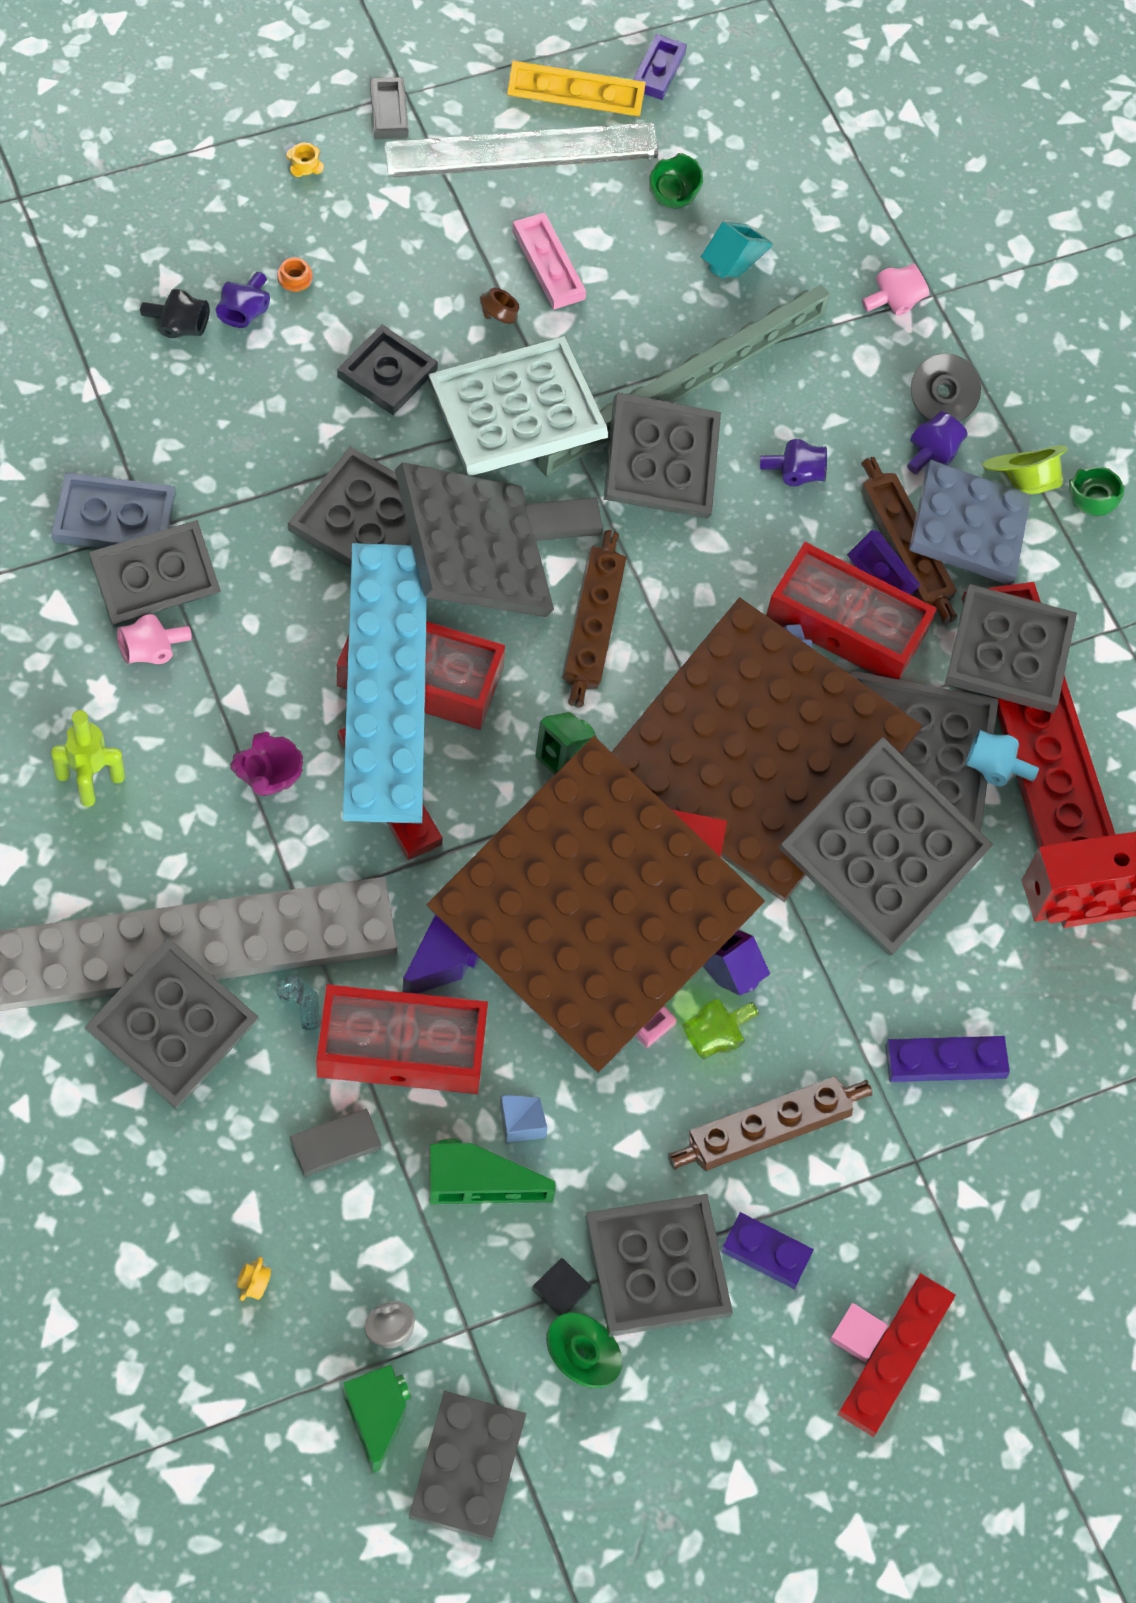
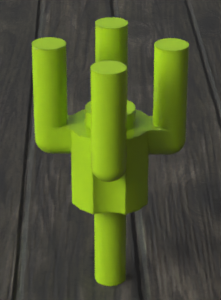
(86, 755)

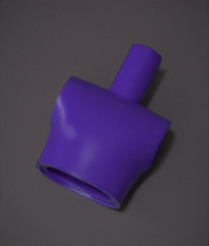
(243, 302)
(937, 441)
(799, 464)

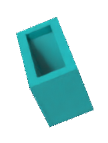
(734, 249)

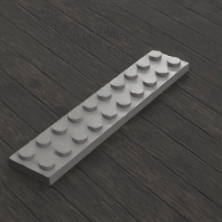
(222, 935)

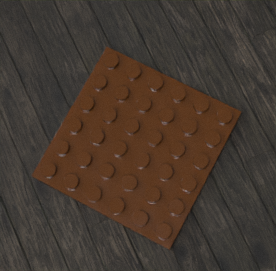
(757, 738)
(595, 904)

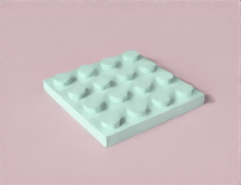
(517, 406)

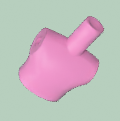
(899, 289)
(149, 641)

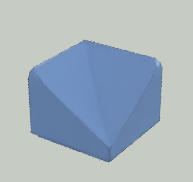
(522, 1118)

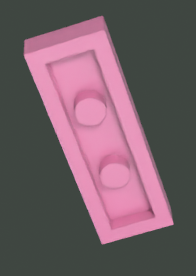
(549, 261)

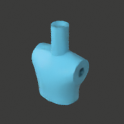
(997, 758)

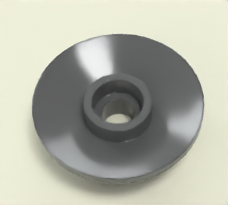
(957, 376)

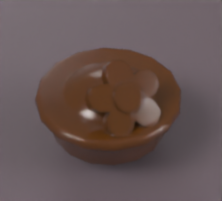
(499, 305)

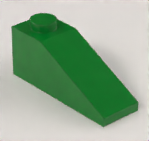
(476, 1176)

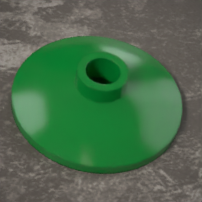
(584, 1350)

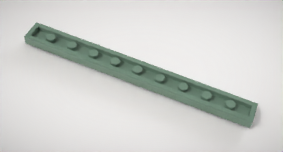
(703, 368)

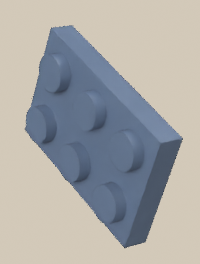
(110, 510)

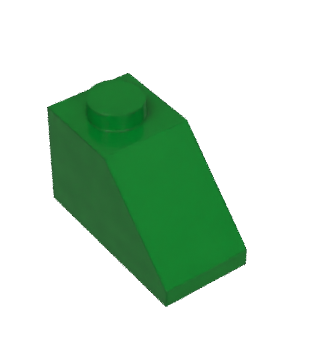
(560, 739)
(377, 1411)

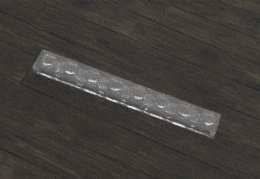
(521, 150)

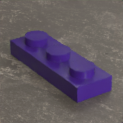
(947, 1058)

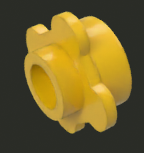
(301, 153)
(253, 1279)

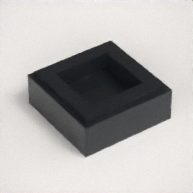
(561, 1287)

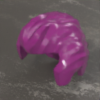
(269, 764)

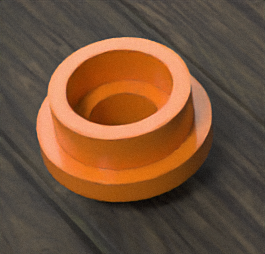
(294, 267)

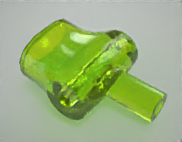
(716, 1029)

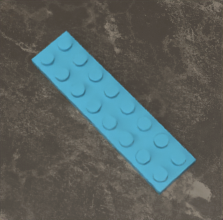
(385, 687)

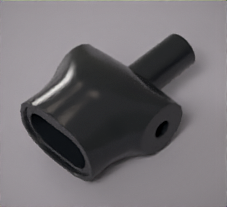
(179, 315)

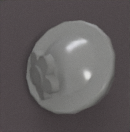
(390, 1324)

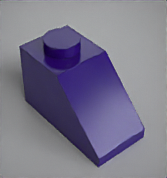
(438, 960)
(738, 964)

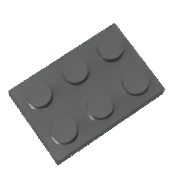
(154, 572)
(467, 1466)

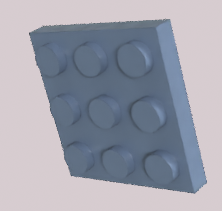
(970, 522)

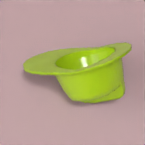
(1032, 470)

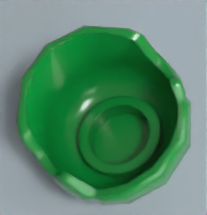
(676, 181)
(1096, 491)

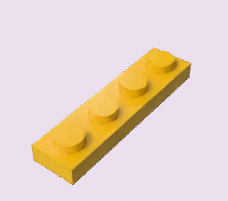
(576, 89)

